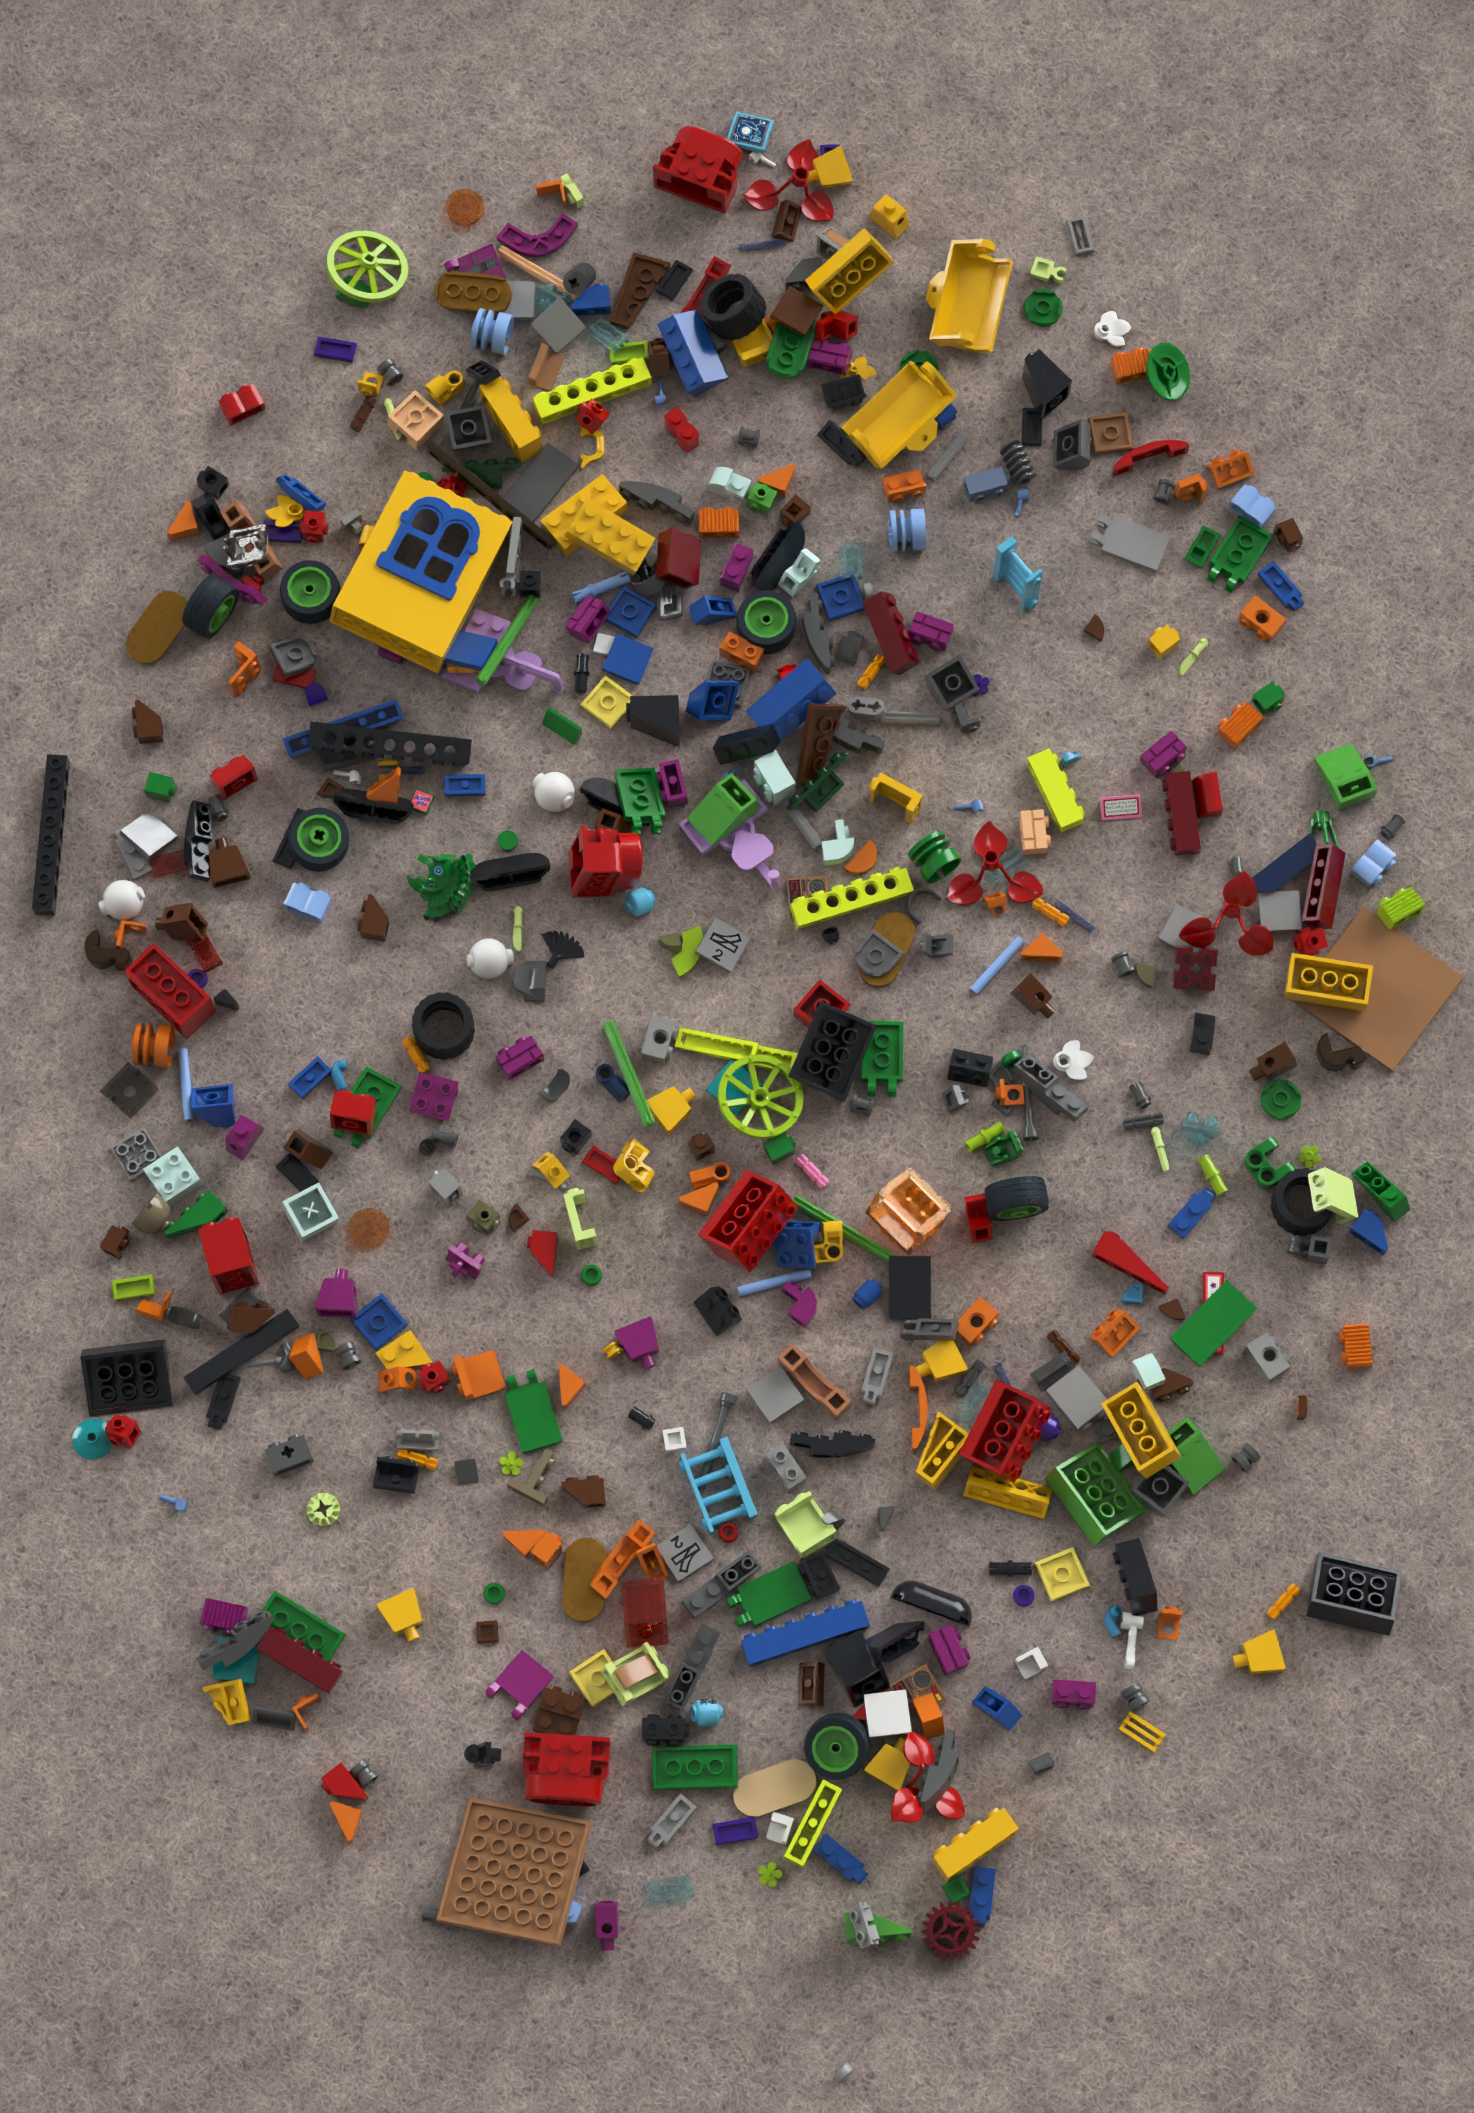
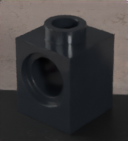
(215, 489)
(530, 583)
(579, 1129)

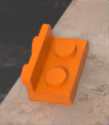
(1231, 468)
(904, 485)
(1189, 486)
(1115, 1332)

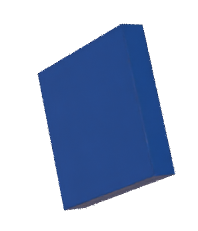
(840, 597)
(630, 611)
(471, 650)
(627, 659)
(379, 1322)

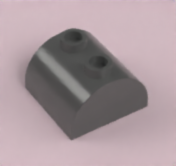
(468, 428)
(1072, 446)
(951, 683)
(1160, 1490)

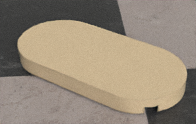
(774, 1788)

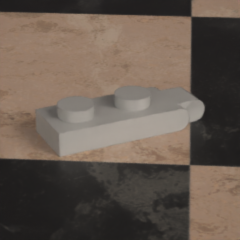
(134, 859)
(876, 1375)
(671, 1821)

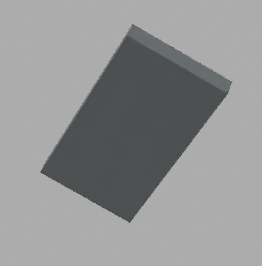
(541, 482)

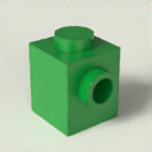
(1268, 698)
(160, 787)
(779, 1148)

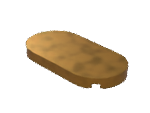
(472, 291)
(156, 627)
(899, 931)
(581, 1564)

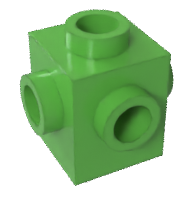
(760, 498)

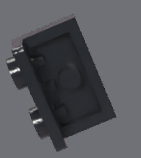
(843, 391)
(970, 1068)
(717, 1310)
(396, 1475)
(819, 1574)

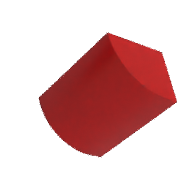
(1207, 795)

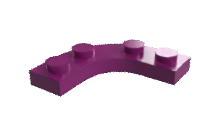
(538, 244)
(246, 592)

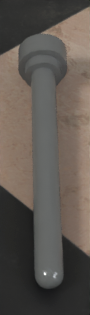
(1029, 1130)
(727, 1401)

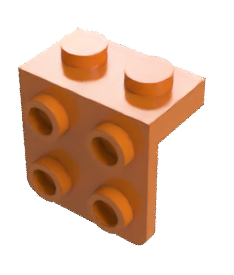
(478, 1375)

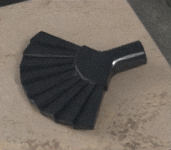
(561, 947)

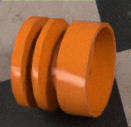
(155, 1045)

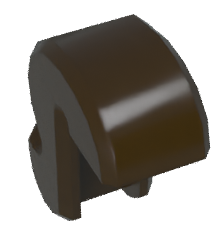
(107, 957)
(1339, 1059)

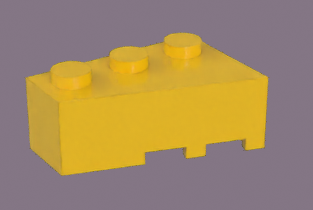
(941, 1451)

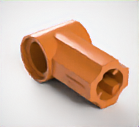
(707, 1176)

